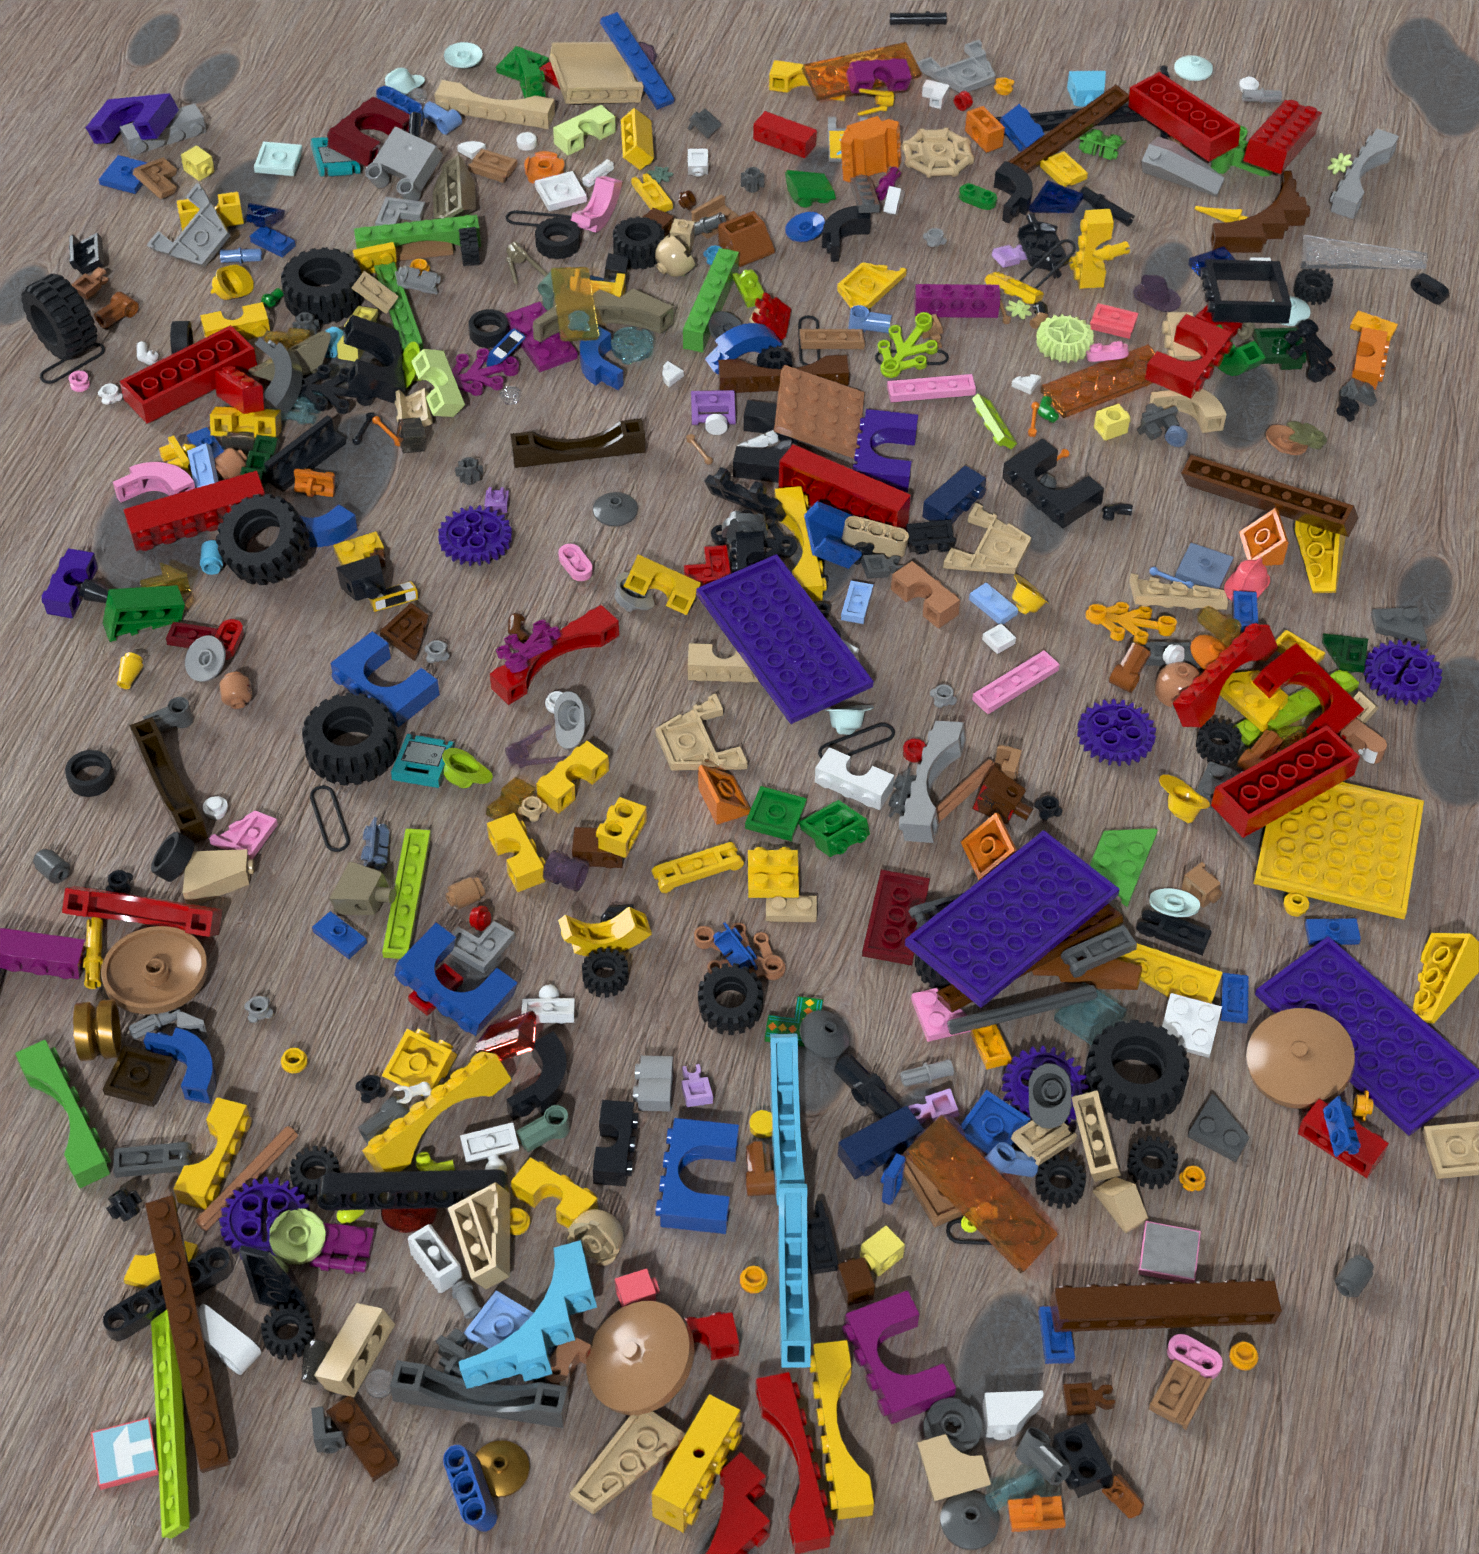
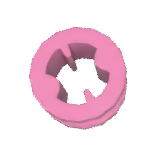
(80, 376)

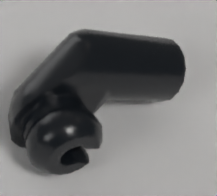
(614, 910)

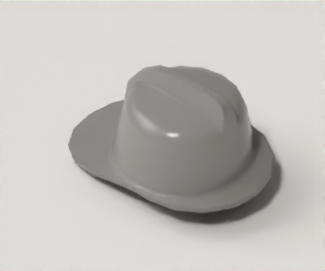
(629, 599)
(571, 719)

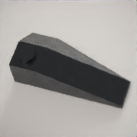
(271, 1279)

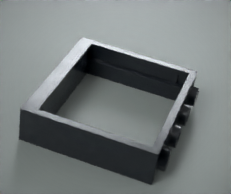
(1246, 311)

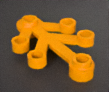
(1140, 617)

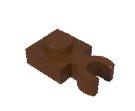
(1082, 1399)

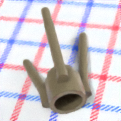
(518, 255)

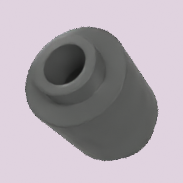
(51, 865)
(1354, 1276)

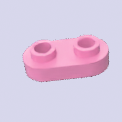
(1107, 352)
(579, 565)
(1195, 1355)

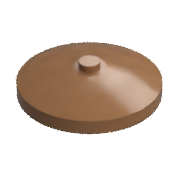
(154, 970)
(1300, 1058)
(640, 1358)

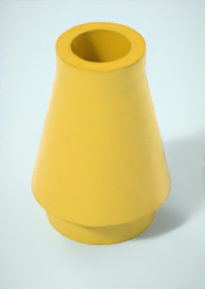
(129, 668)

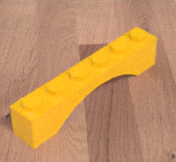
(808, 569)
(396, 1146)
(850, 1484)

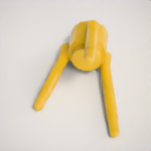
(882, 98)

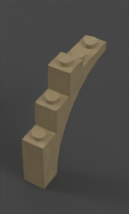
(630, 309)

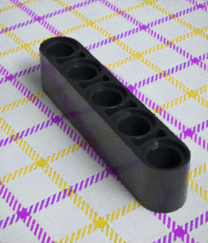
(153, 1297)

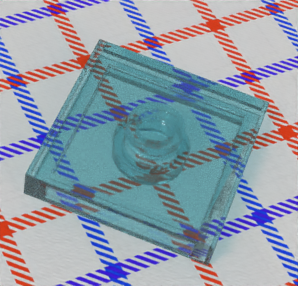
(1090, 1017)

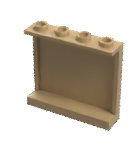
(593, 73)

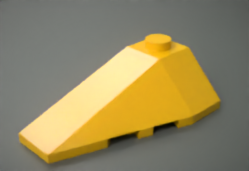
(1322, 556)
(1448, 967)

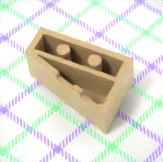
(484, 1234)

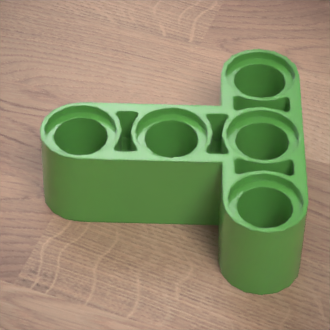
(1235, 157)

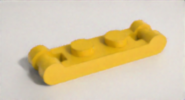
(697, 866)

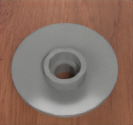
(205, 658)

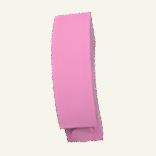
(600, 206)
(153, 477)

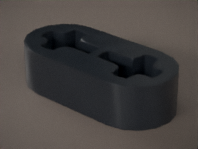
(1429, 288)

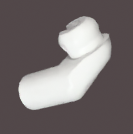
(144, 355)

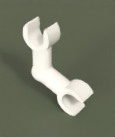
(422, 1088)

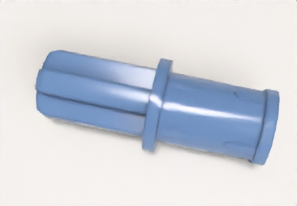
(240, 255)

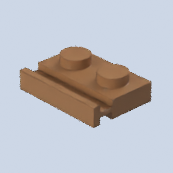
(492, 165)
(1180, 1394)

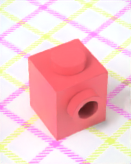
(636, 1288)

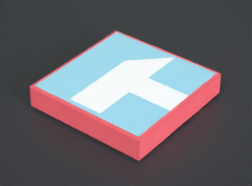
(125, 1453)

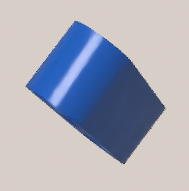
(399, 100)
(460, 1479)

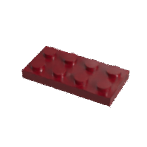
(890, 917)

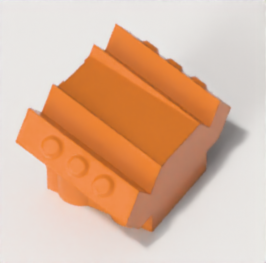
(870, 147)

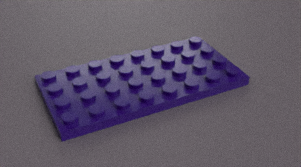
(784, 639)
(1011, 918)
(1397, 1054)

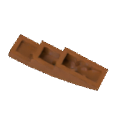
(1110, 975)

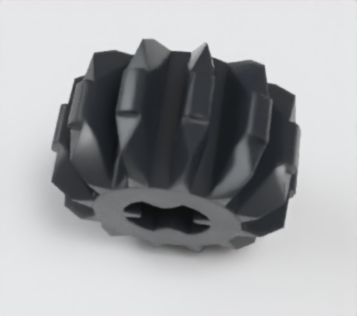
(774, 358)

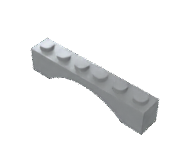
(1349, 194)
(943, 747)

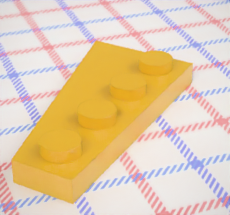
(1174, 975)

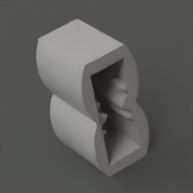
(655, 1083)

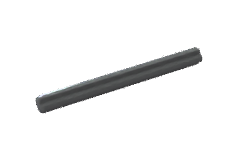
(1021, 1009)

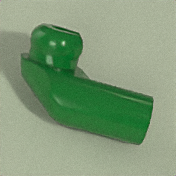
(270, 299)
(1046, 411)

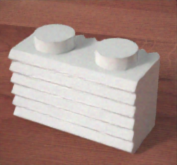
(435, 1258)

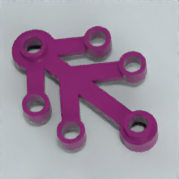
(509, 367)
(537, 643)

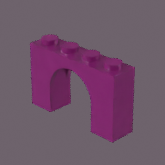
(898, 1394)

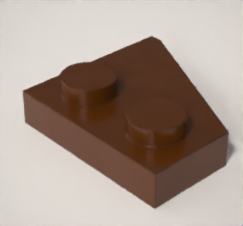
(406, 630)

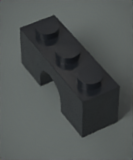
(748, 549)
(612, 1163)

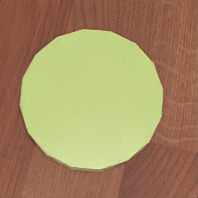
(297, 1236)

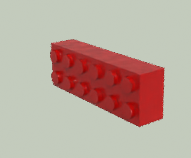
(1184, 116)
(1282, 136)
(186, 374)
(843, 488)
(188, 511)
(1285, 781)

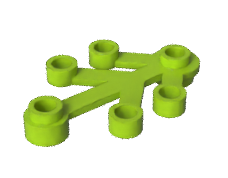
(892, 366)

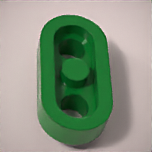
(977, 196)

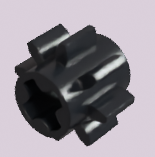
(124, 1204)

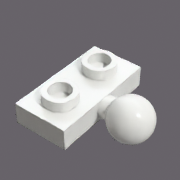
(550, 1007)
(490, 1144)

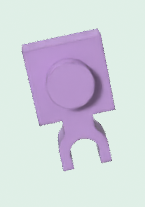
(1008, 256)
(696, 1089)
(935, 1105)

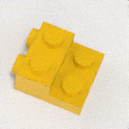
(773, 873)
(419, 1060)

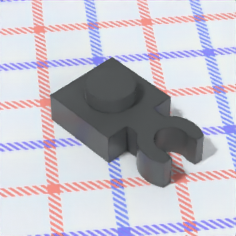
(878, 566)

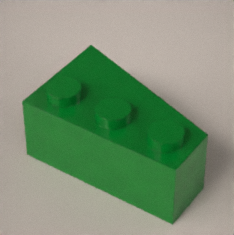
(141, 608)

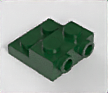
(1275, 347)

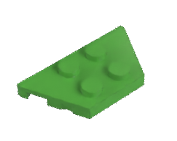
(1122, 858)

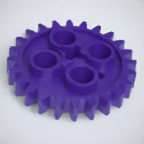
(475, 535)
(1418, 680)
(1116, 732)
(1021, 1070)
(239, 1221)

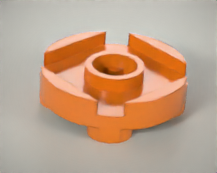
(534, 166)

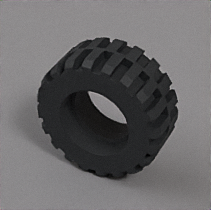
(321, 268)
(59, 316)
(249, 518)
(344, 716)
(1145, 1044)

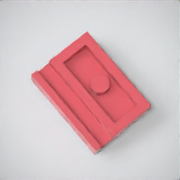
(1113, 321)

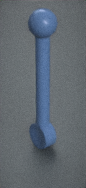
(1154, 571)

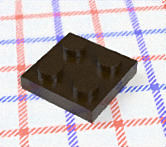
(138, 1076)

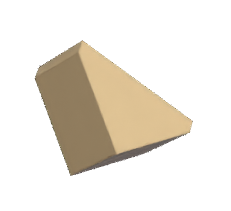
(1122, 1202)

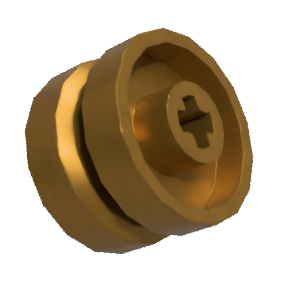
(97, 1030)

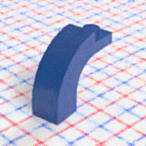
(741, 340)
(594, 366)
(331, 527)
(184, 1046)

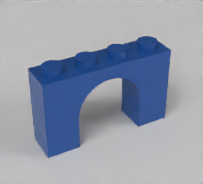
(364, 658)
(469, 1009)
(690, 1142)

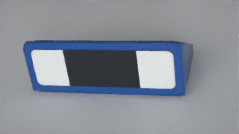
(504, 347)

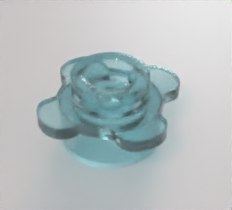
(578, 321)

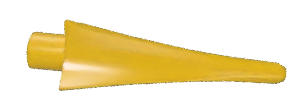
(1224, 215)

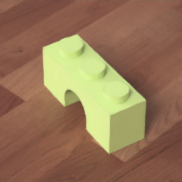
(594, 122)
(445, 397)

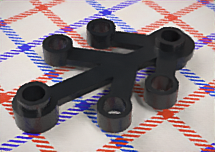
(1308, 330)
(329, 390)
(775, 544)

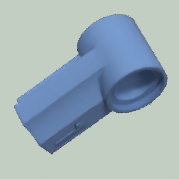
(444, 120)
(863, 319)
(1009, 1161)

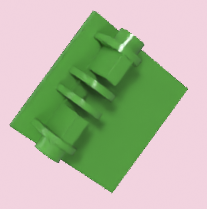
(1097, 138)

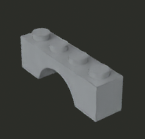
(184, 125)

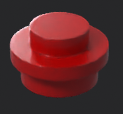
(480, 918)

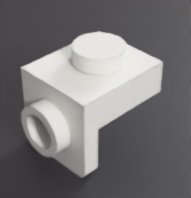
(697, 162)

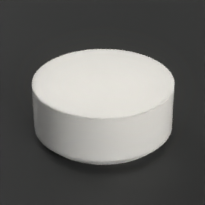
(526, 141)
(716, 424)

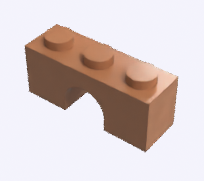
(939, 603)

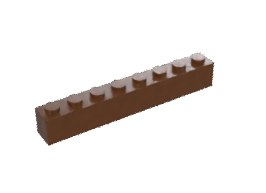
(1270, 494)
(1164, 1305)

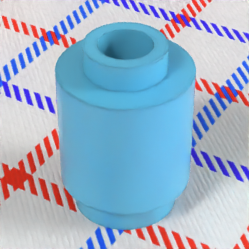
(336, 334)
(210, 559)

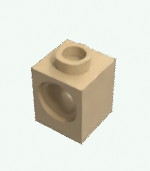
(684, 232)

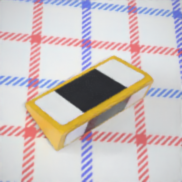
(395, 596)

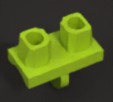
(748, 286)

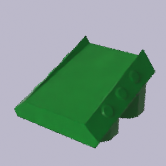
(808, 188)

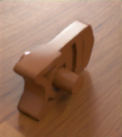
(1124, 1497)

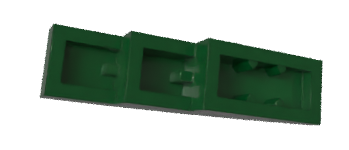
(263, 450)

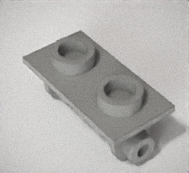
(408, 278)

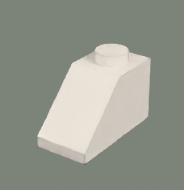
(1009, 1412)

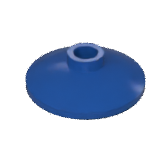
(805, 226)

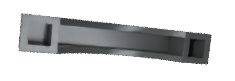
(526, 1403)

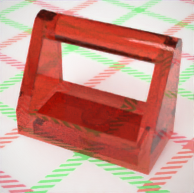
(512, 1042)

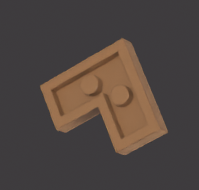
(155, 177)

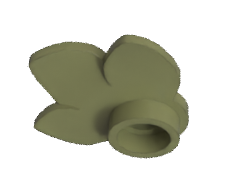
(1307, 435)

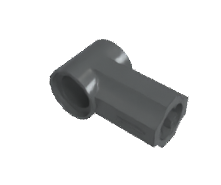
(175, 714)
(380, 1122)
(1037, 1453)

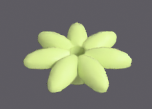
(1340, 163)
(1018, 309)

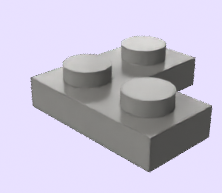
(396, 209)
(484, 950)

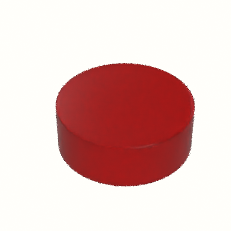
(913, 750)

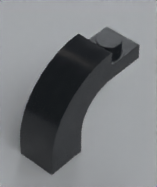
(1018, 185)
(843, 224)
(550, 1086)

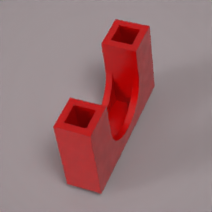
(1189, 376)
(1299, 668)

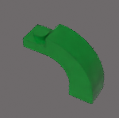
(1241, 359)

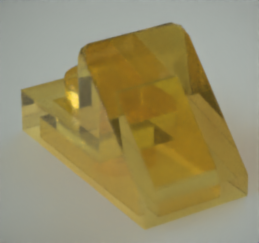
(169, 577)

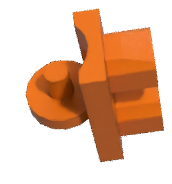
(314, 482)
(1036, 1513)

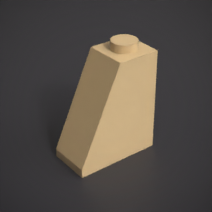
(215, 874)

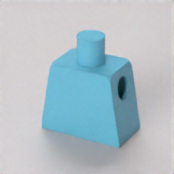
(1085, 86)

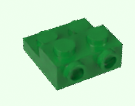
(530, 77)
(835, 828)

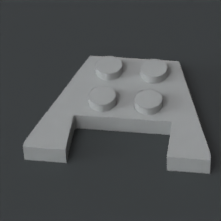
(965, 74)
(200, 237)

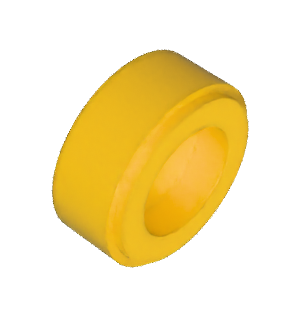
(761, 1124)

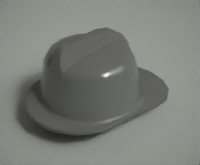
(1049, 1096)

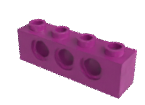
(957, 300)

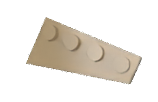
(1177, 594)
(628, 1456)

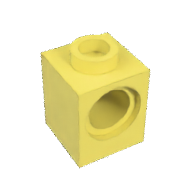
(197, 163)
(1112, 422)
(882, 1251)

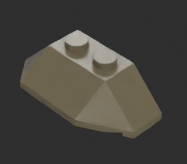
(454, 190)
(309, 353)

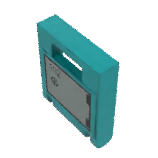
(334, 162)
(421, 754)

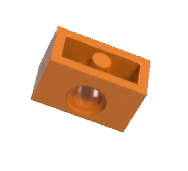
(984, 129)

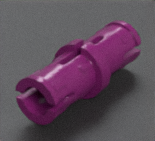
(886, 181)

